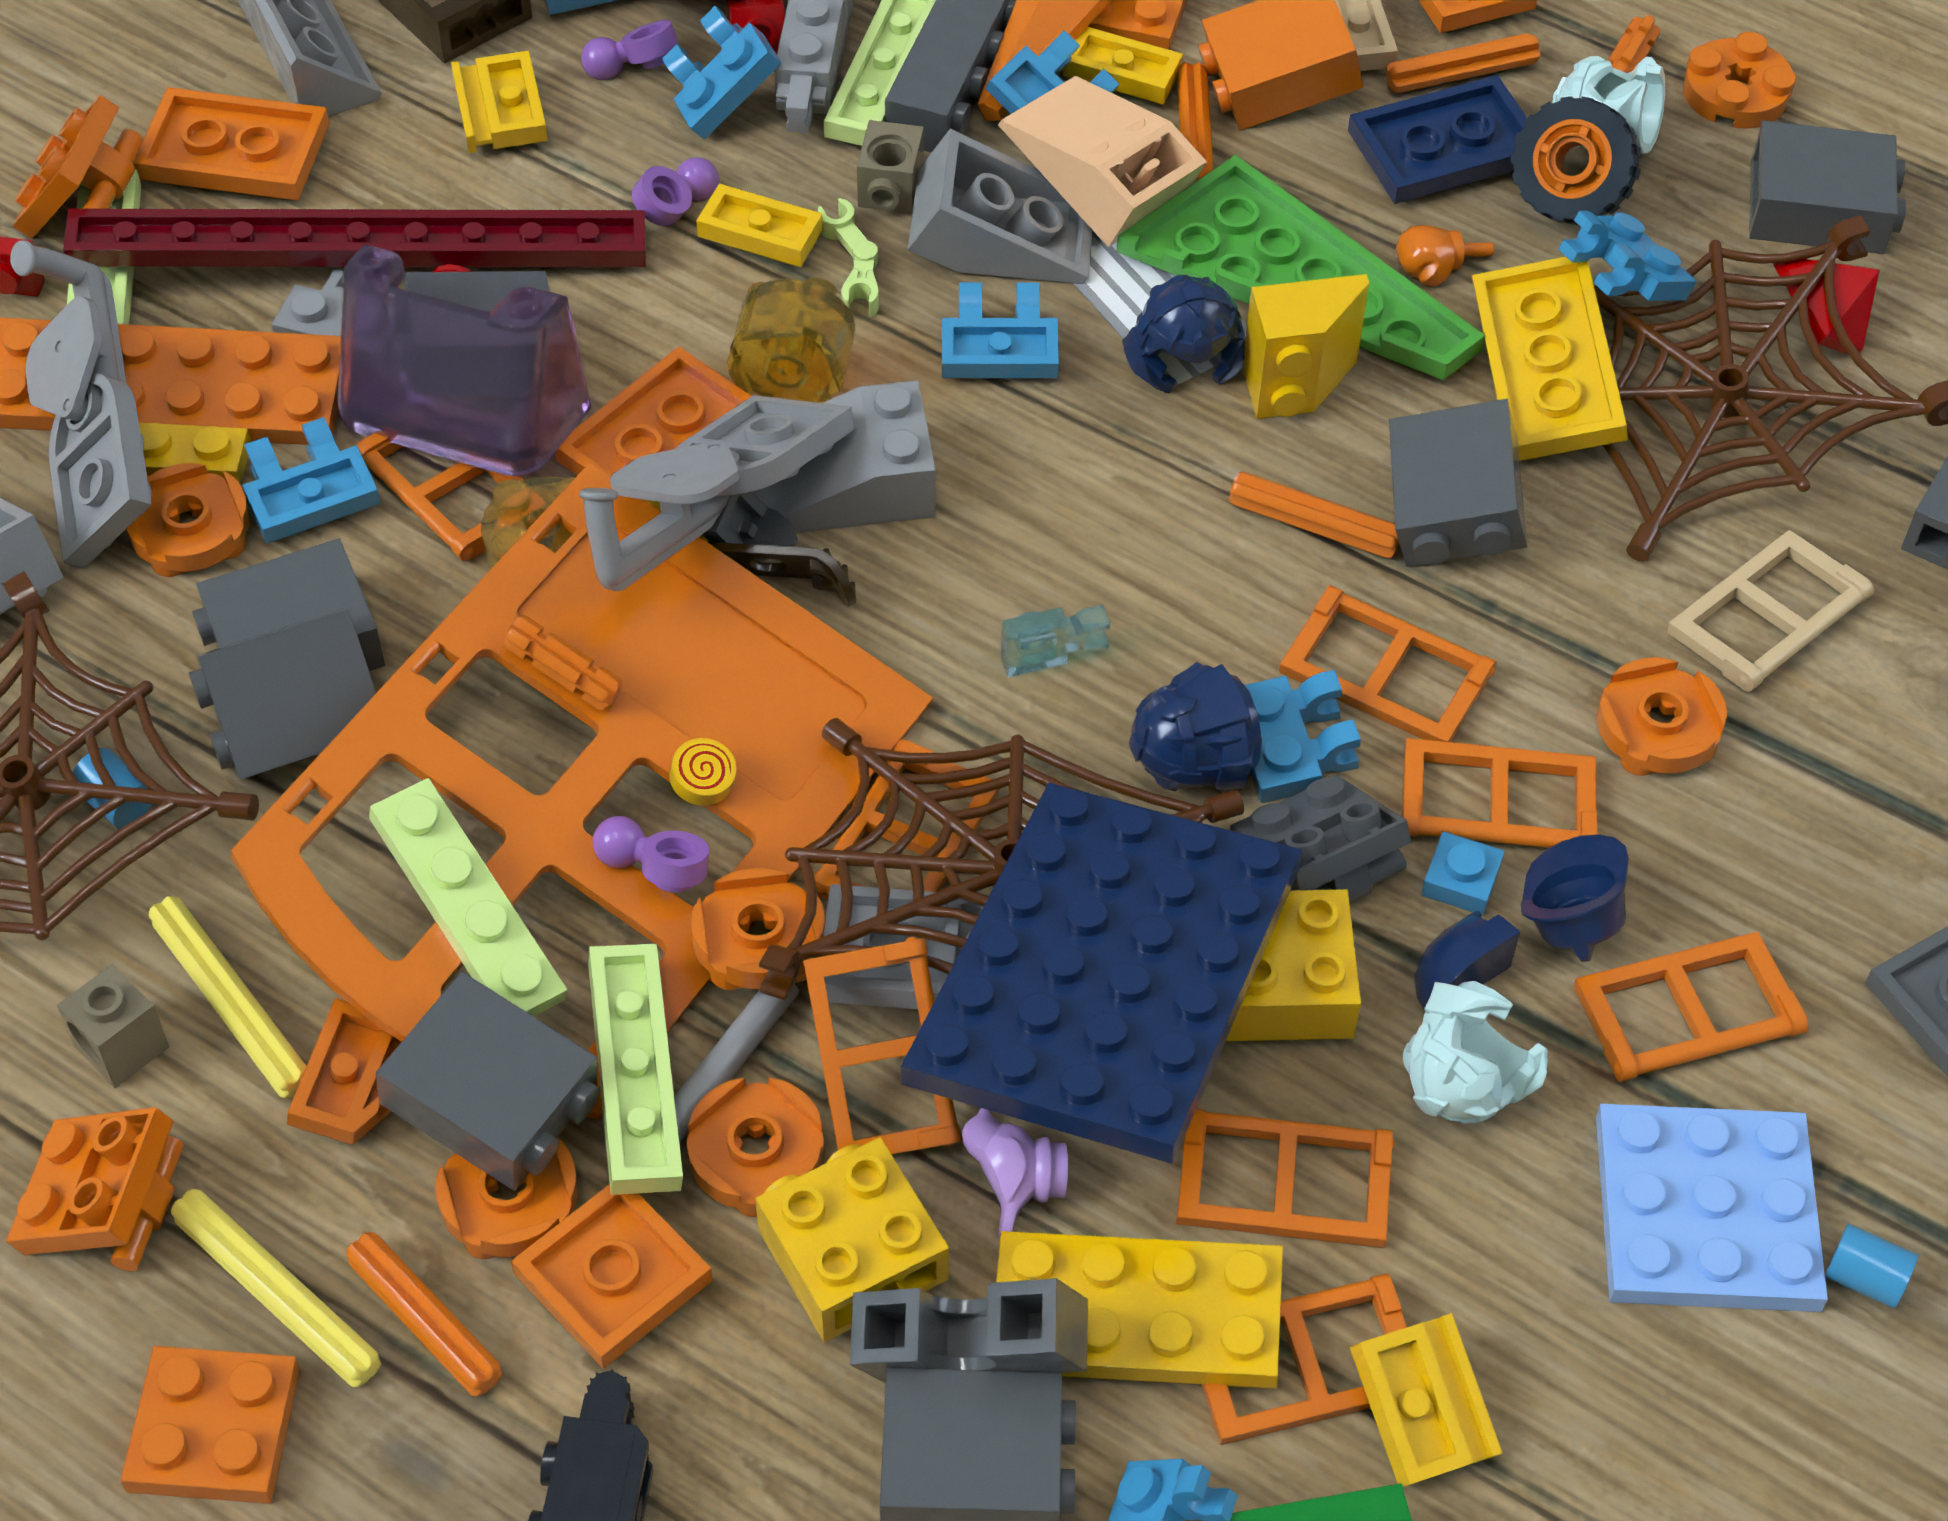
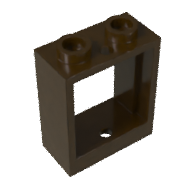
(458, 24)

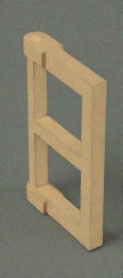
(1739, 585)

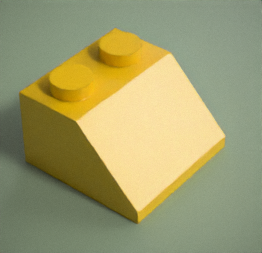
(1302, 342)

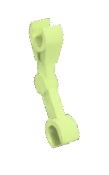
(861, 280)

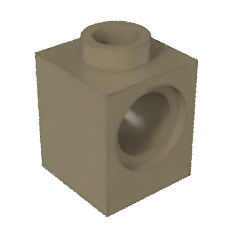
(889, 166)
(113, 1025)

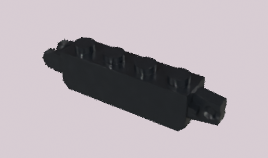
(599, 1461)

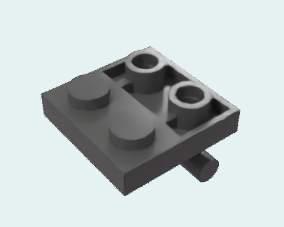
(1342, 834)

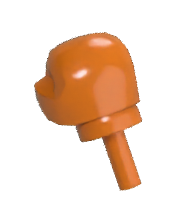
(1434, 252)

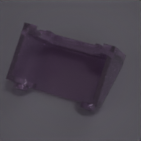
(455, 377)

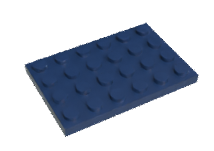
(1104, 972)

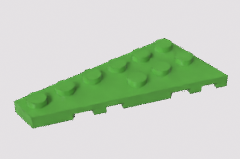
(1256, 234)

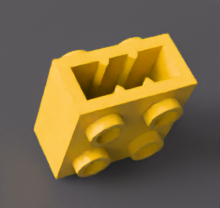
(1306, 974)
(850, 1232)

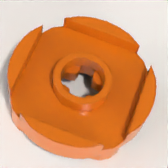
(1712, 84)
(195, 545)
(1657, 746)
(725, 917)
(754, 1109)
(501, 1226)

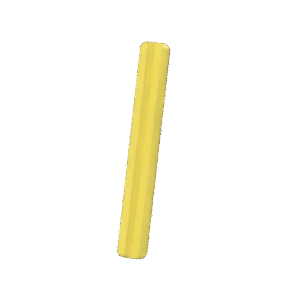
(228, 995)
(276, 1288)

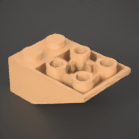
(1104, 154)

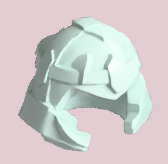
(1634, 95)
(1462, 1063)

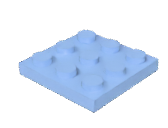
(1709, 1208)

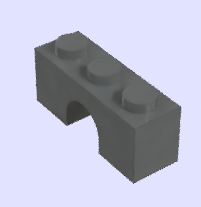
(1014, 1329)

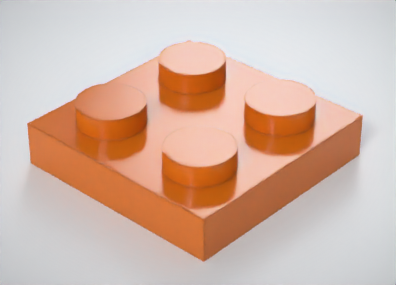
(611, 1273)
(211, 1424)

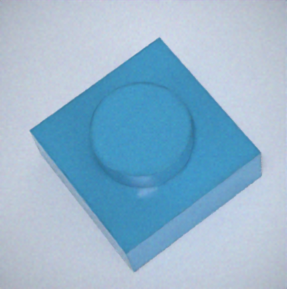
(1462, 873)

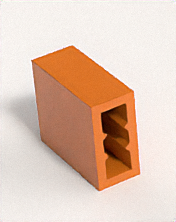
(1278, 58)

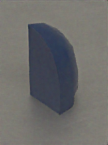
(1465, 953)

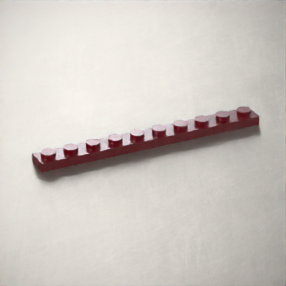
(336, 235)

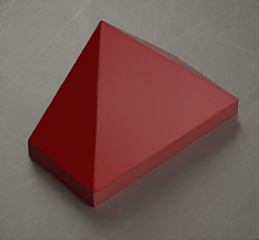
(1854, 300)

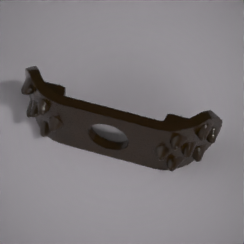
(796, 563)

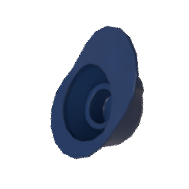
(1578, 892)

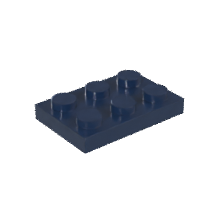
(1440, 138)

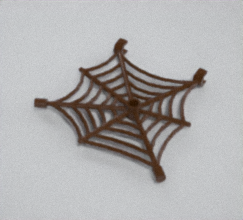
(1730, 381)
(27, 789)
(785, 962)

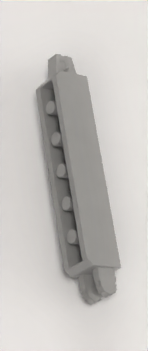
(810, 59)

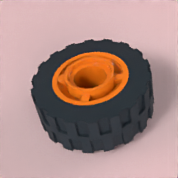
(1547, 140)

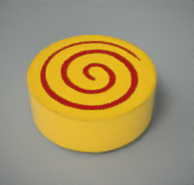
(702, 771)

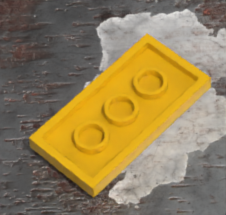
(1550, 356)
(1164, 1304)

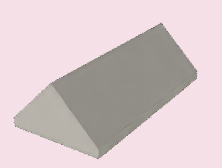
(312, 53)

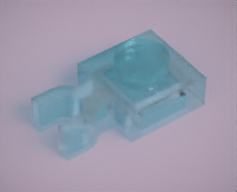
(1045, 638)

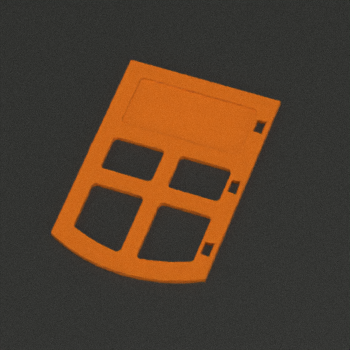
(697, 657)

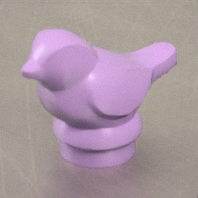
(1016, 1164)

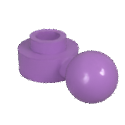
(647, 45)
(669, 194)
(668, 858)

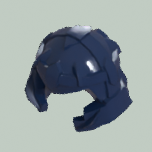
(1190, 321)
(1198, 731)

